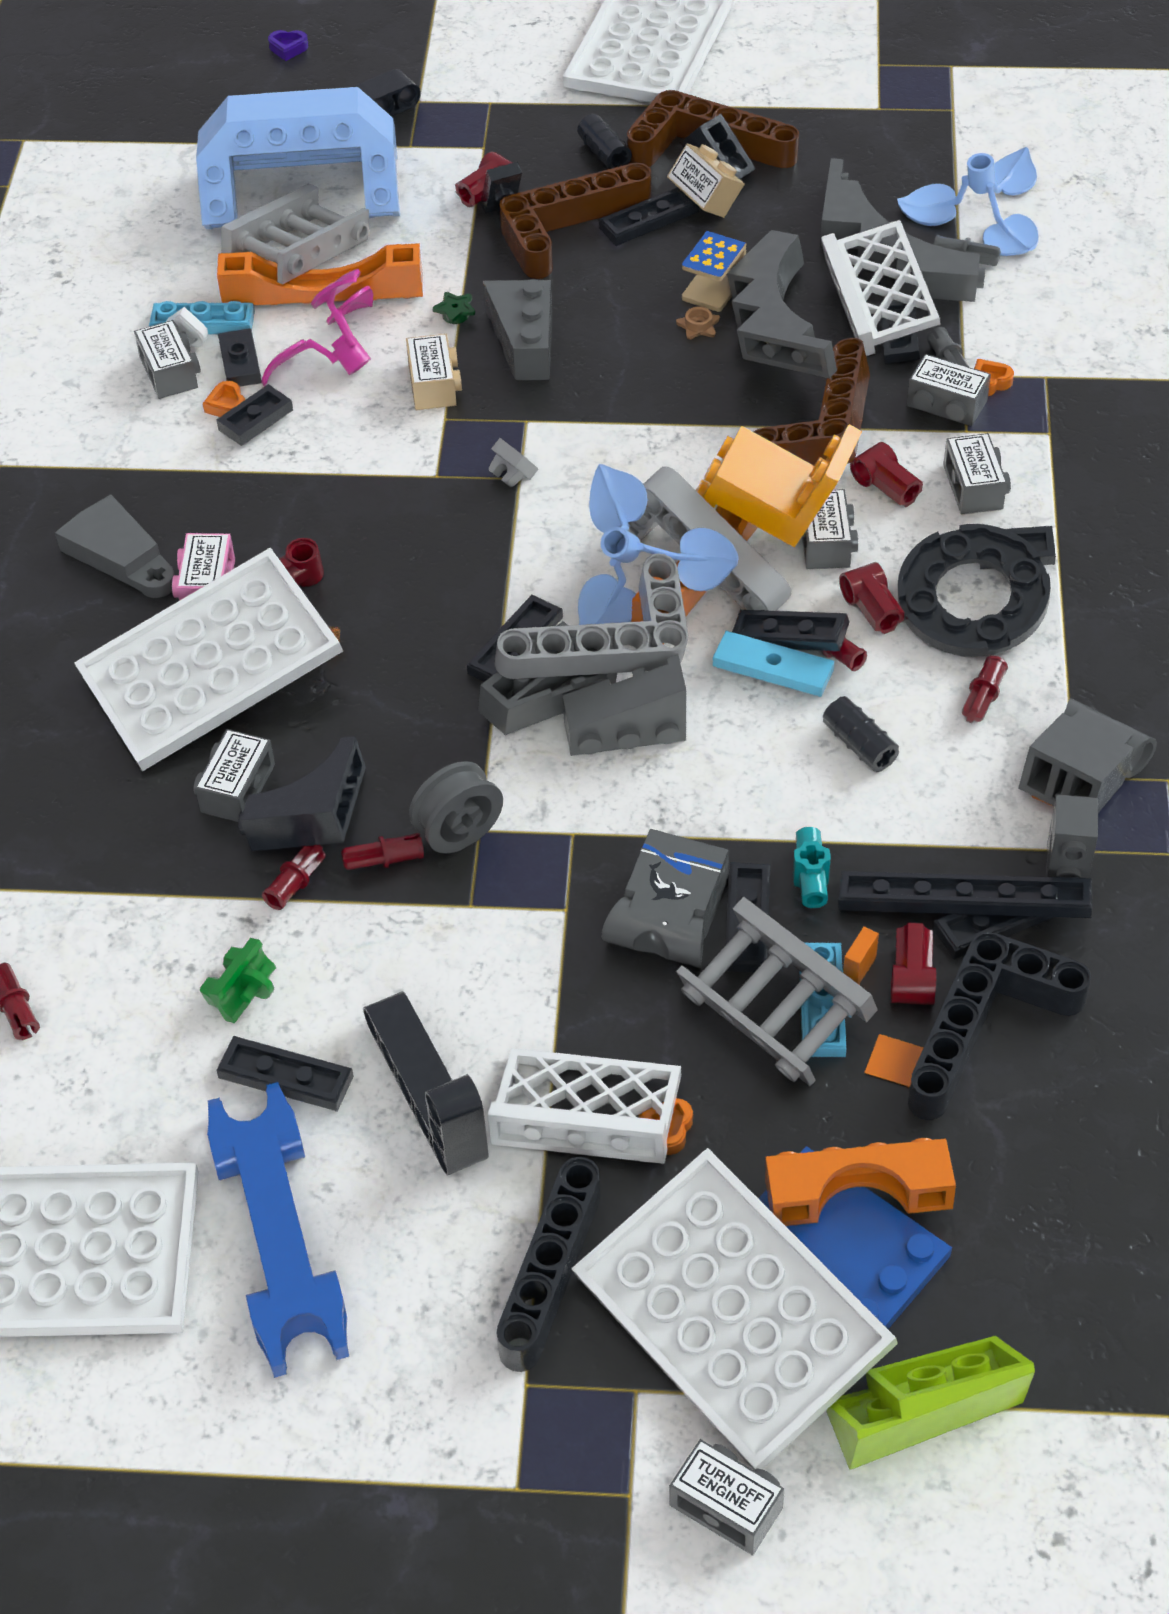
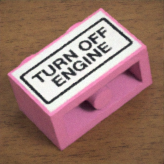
(201, 562)

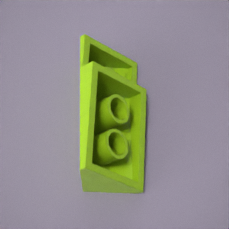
(928, 1398)

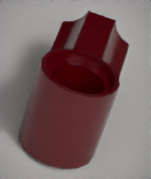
(471, 187)
(881, 468)
(303, 562)
(869, 590)
(913, 974)

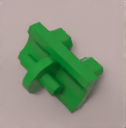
(244, 978)

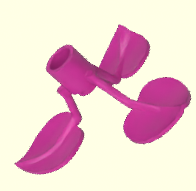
(346, 348)

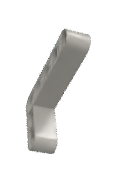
(680, 508)
(607, 637)

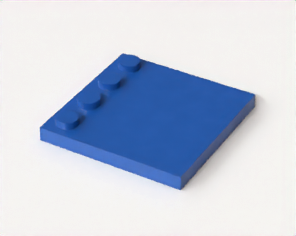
(873, 1250)

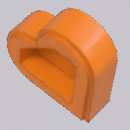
(1001, 374)
(223, 398)
(680, 1123)

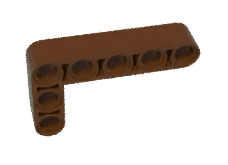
(679, 114)
(534, 212)
(841, 406)

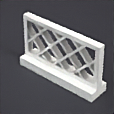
(850, 286)
(579, 1128)

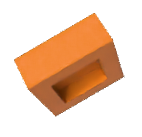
(861, 955)

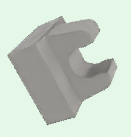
(512, 460)

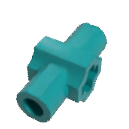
(811, 867)

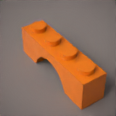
(911, 1172)

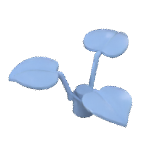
(1011, 175)
(622, 499)

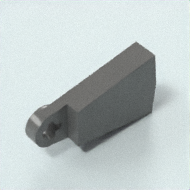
(118, 546)

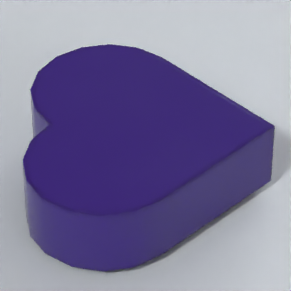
(288, 44)

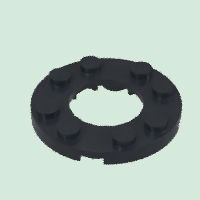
(982, 545)

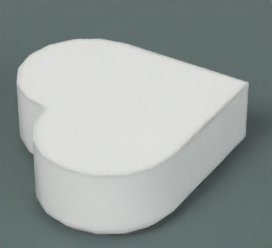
(188, 323)

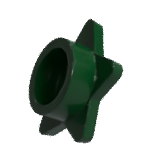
(455, 308)

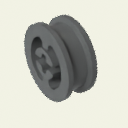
(455, 807)

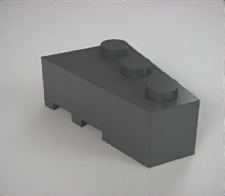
(522, 324)
(527, 701)
(628, 712)

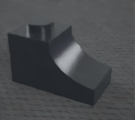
(722, 140)

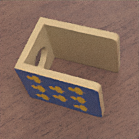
(711, 261)

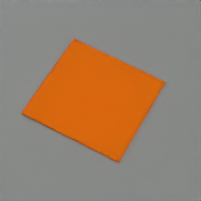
(893, 1060)

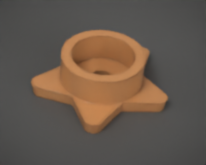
(698, 322)

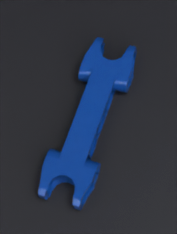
(294, 1297)

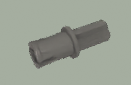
(988, 254)
(945, 347)

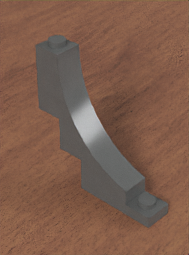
(946, 271)
(764, 322)

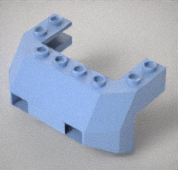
(292, 132)

